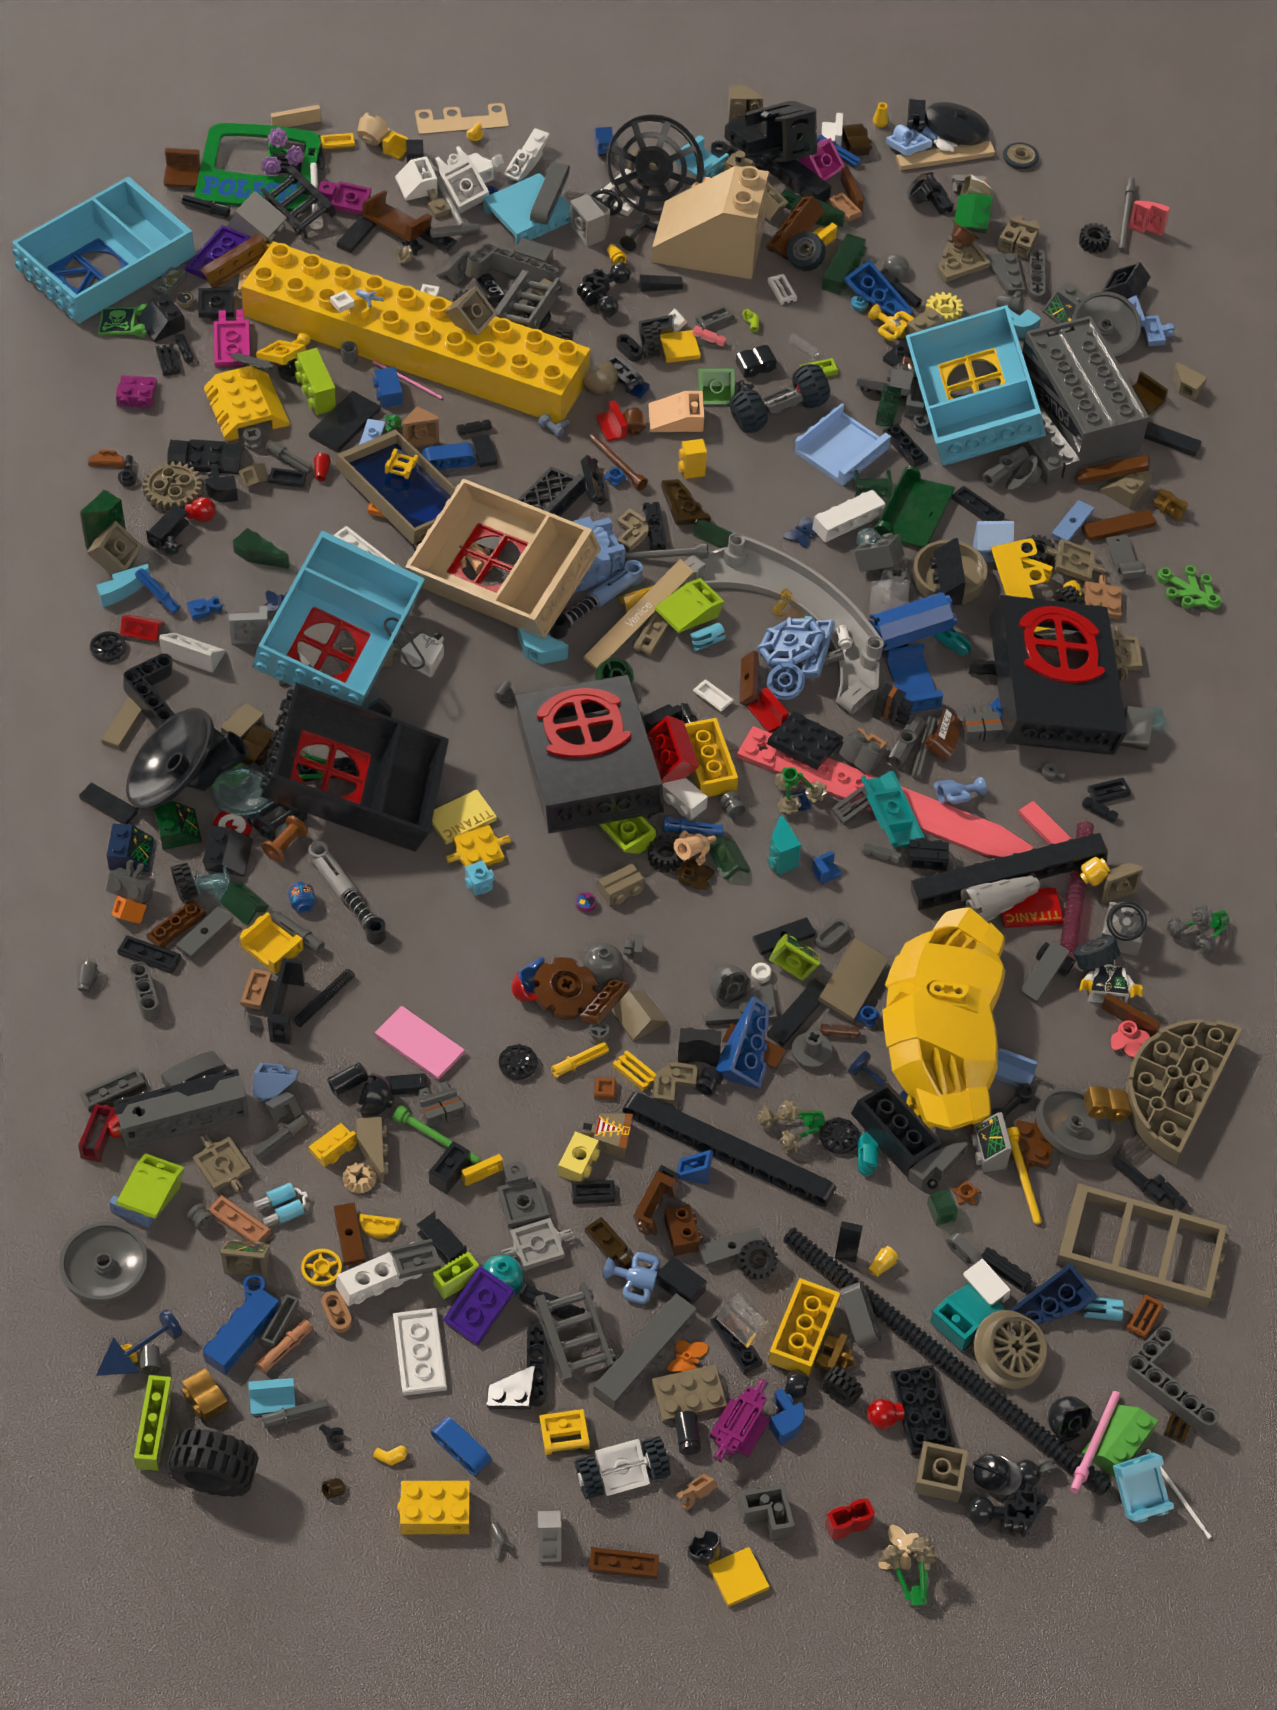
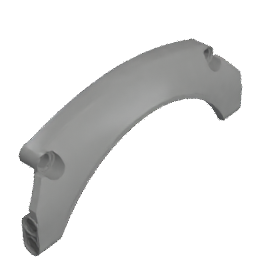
(768, 571)

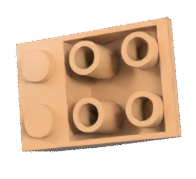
(678, 413)

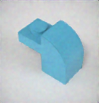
(1025, 322)

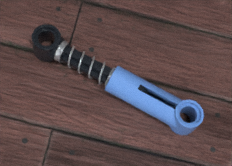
(627, 577)

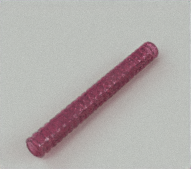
(1075, 898)

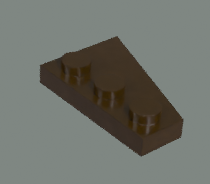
(681, 503)

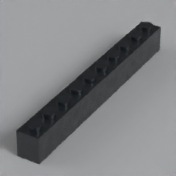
(1038, 862)

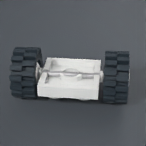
(622, 1467)

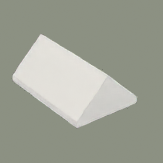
(191, 651)

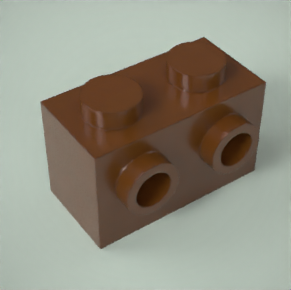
(682, 1229)

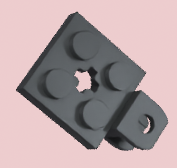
(519, 1187)

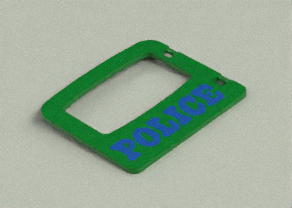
(236, 187)

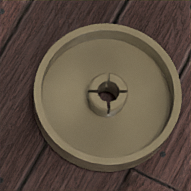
(973, 565)

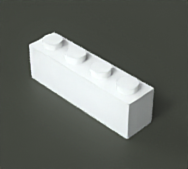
(848, 515)
(685, 797)

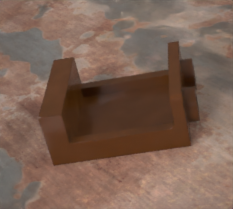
(659, 1185)

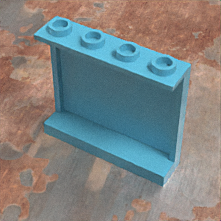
(514, 208)

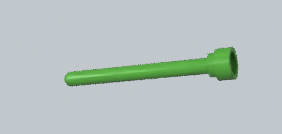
(403, 1116)

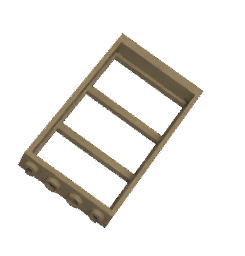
(1130, 1277)

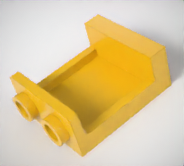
(270, 943)

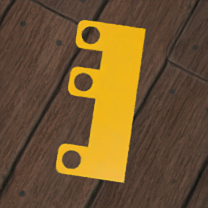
(1011, 570)

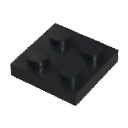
(215, 300)

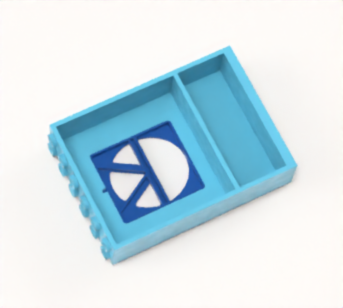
(115, 221)

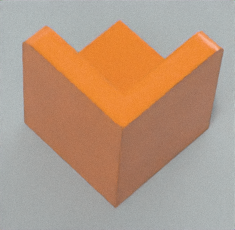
(128, 910)

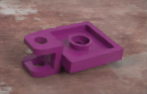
(340, 196)

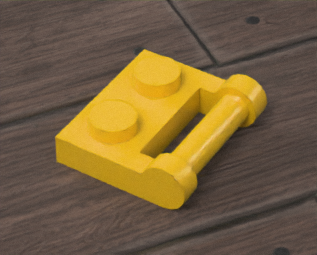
(562, 1425)

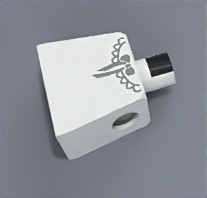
(431, 650)

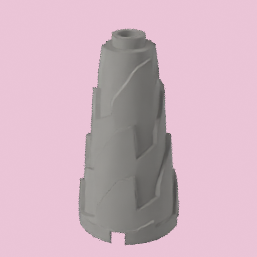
(997, 897)

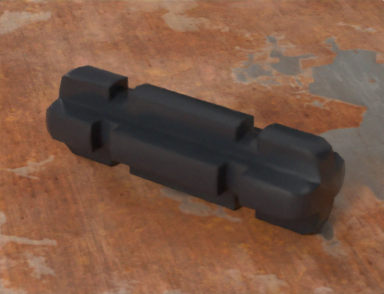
(184, 348)
(473, 427)
(1100, 809)
(1172, 1194)

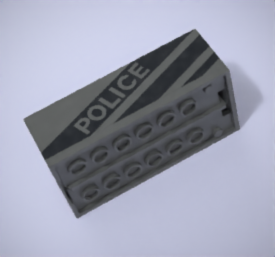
(1084, 390)

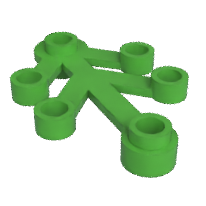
(1207, 599)

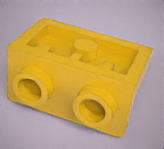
(333, 1145)

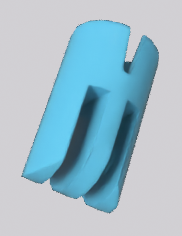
(707, 636)
(1108, 1309)

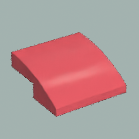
(1149, 217)

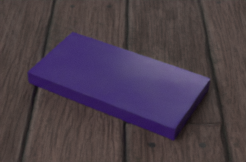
(219, 244)

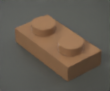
(256, 989)

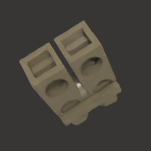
(1019, 235)

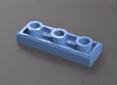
(1072, 521)

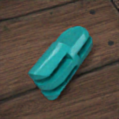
(954, 641)
(867, 1154)

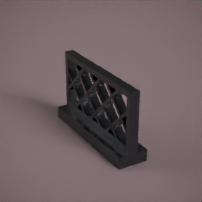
(560, 502)

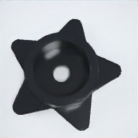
(415, 246)

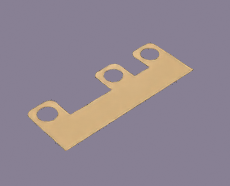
(456, 122)

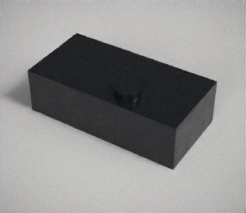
(895, 1127)

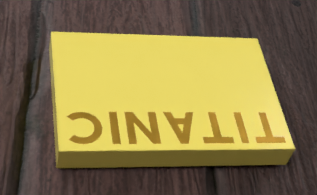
(462, 816)

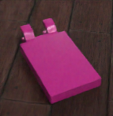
(230, 338)

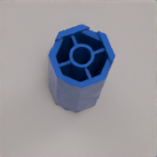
(914, 620)

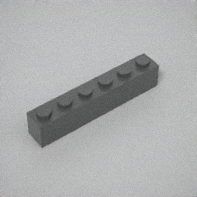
(644, 1352)

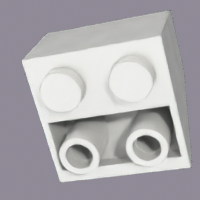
(416, 179)

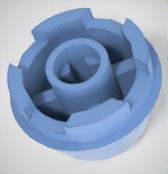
(786, 681)

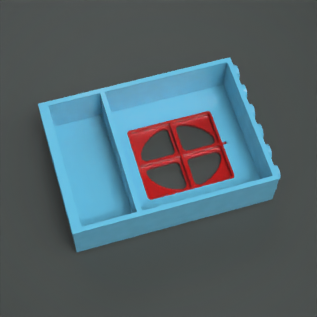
(355, 595)

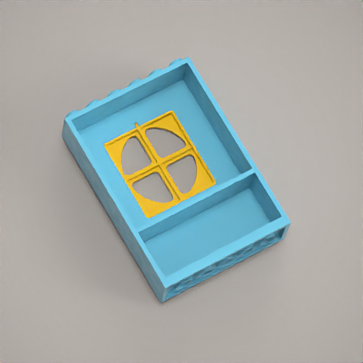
(985, 418)

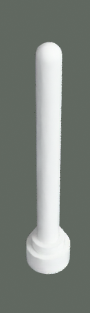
(318, 223)

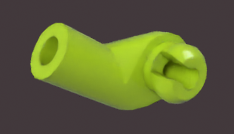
(752, 319)

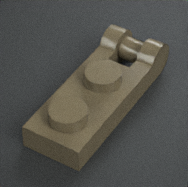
(652, 634)

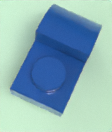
(602, 139)
(790, 1419)

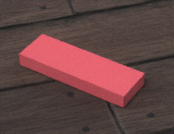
(1043, 824)

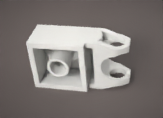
(463, 175)

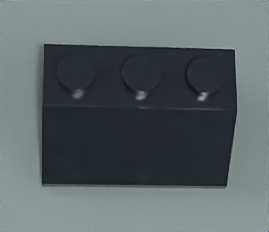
(949, 571)

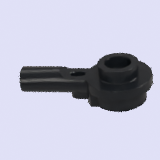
(127, 476)

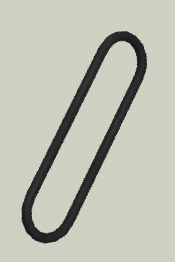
(410, 639)

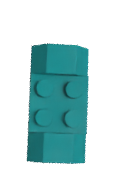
(892, 809)

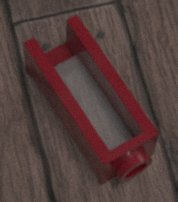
(96, 1133)

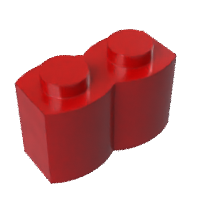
(849, 1519)

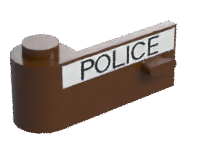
(945, 739)

